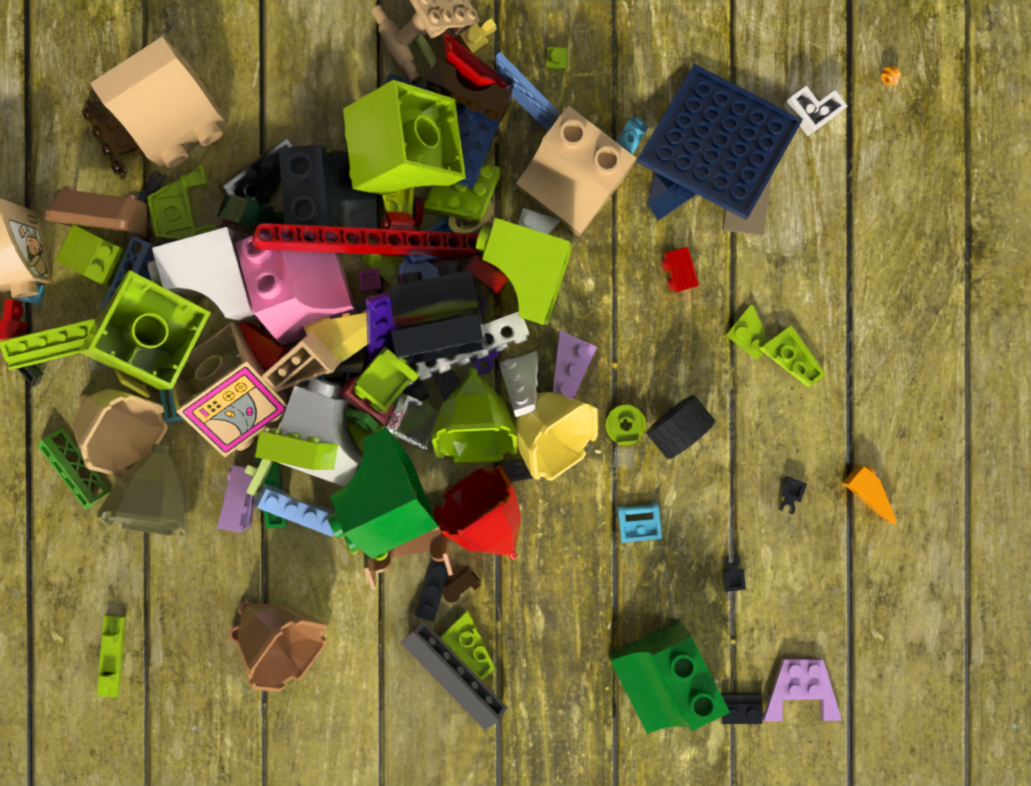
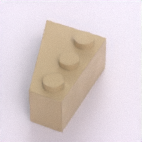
(301, 363)

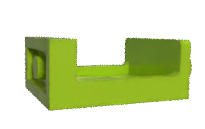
(384, 380)

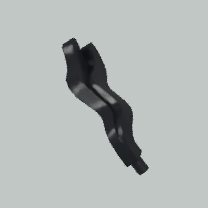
(154, 184)

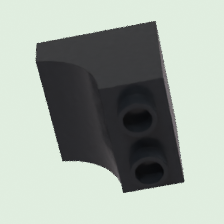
(321, 192)
(436, 315)

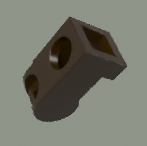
(460, 584)

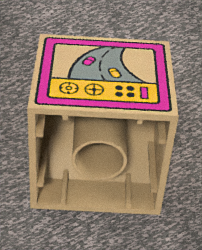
(224, 392)

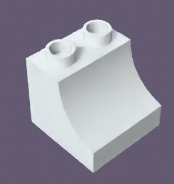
(207, 267)
(320, 413)

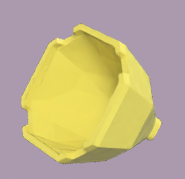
(554, 434)

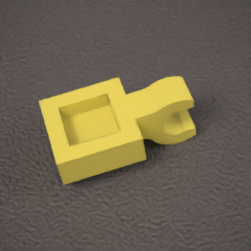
(476, 37)

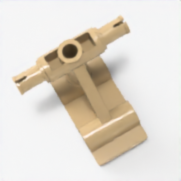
(430, 18)

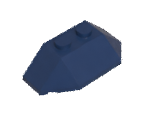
(667, 196)

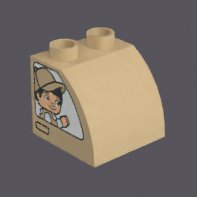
(21, 251)

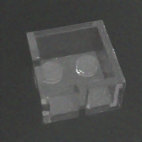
(412, 422)

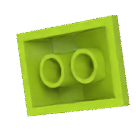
(91, 255)

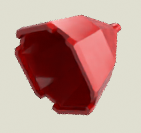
(481, 513)

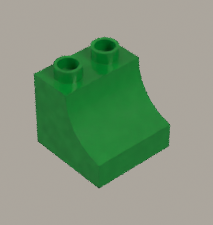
(382, 501)
(668, 680)

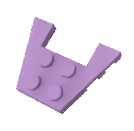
(798, 681)

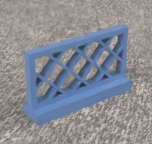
(526, 94)

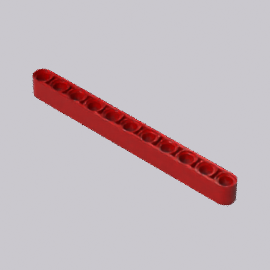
(361, 244)

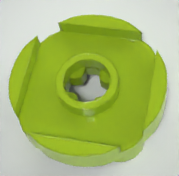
(634, 432)

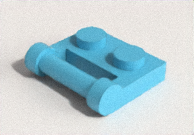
(639, 529)

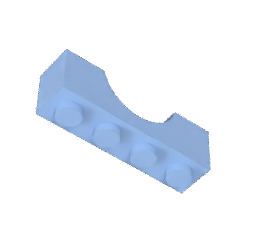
(283, 505)

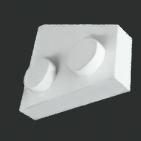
(537, 221)

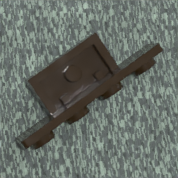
(113, 137)

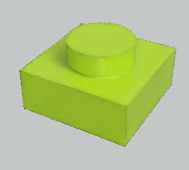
(556, 58)

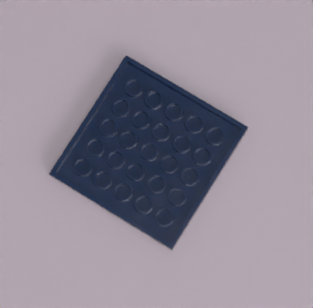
(719, 141)

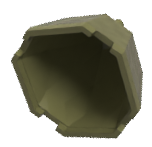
(148, 497)

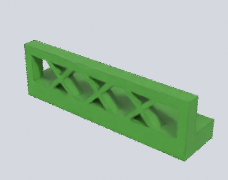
(67, 472)

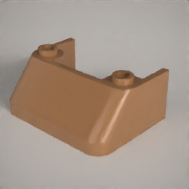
(99, 211)
(431, 541)

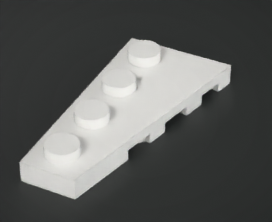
(521, 382)

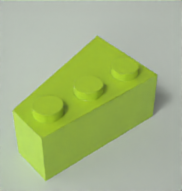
(296, 450)

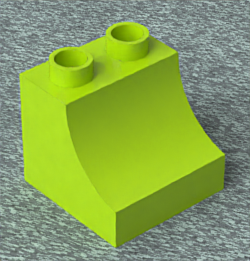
(403, 139)
(530, 261)
(145, 332)

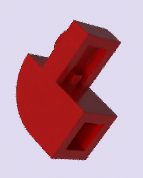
(11, 324)

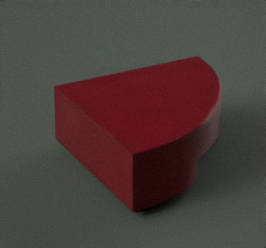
(418, 211)

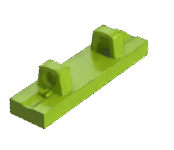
(111, 655)

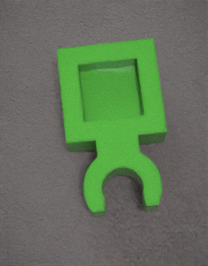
(361, 420)

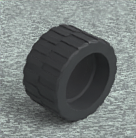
(680, 427)

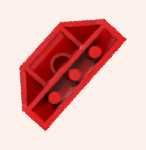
(470, 67)

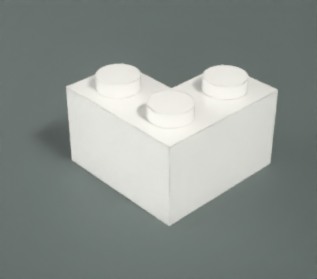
(814, 113)

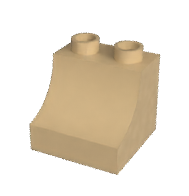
(161, 103)
(575, 171)

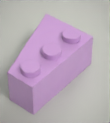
(571, 363)
(238, 505)

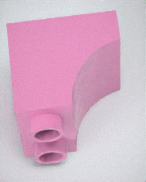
(293, 288)

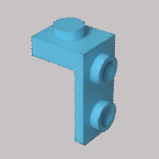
(632, 134)

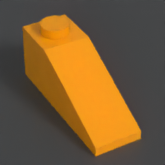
(870, 490)

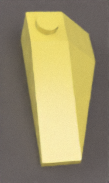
(341, 335)

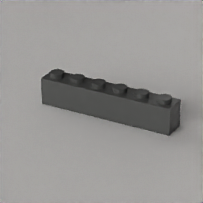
(454, 675)

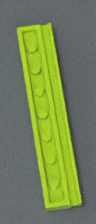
(45, 344)

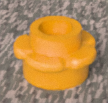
(890, 75)

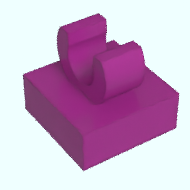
(370, 280)

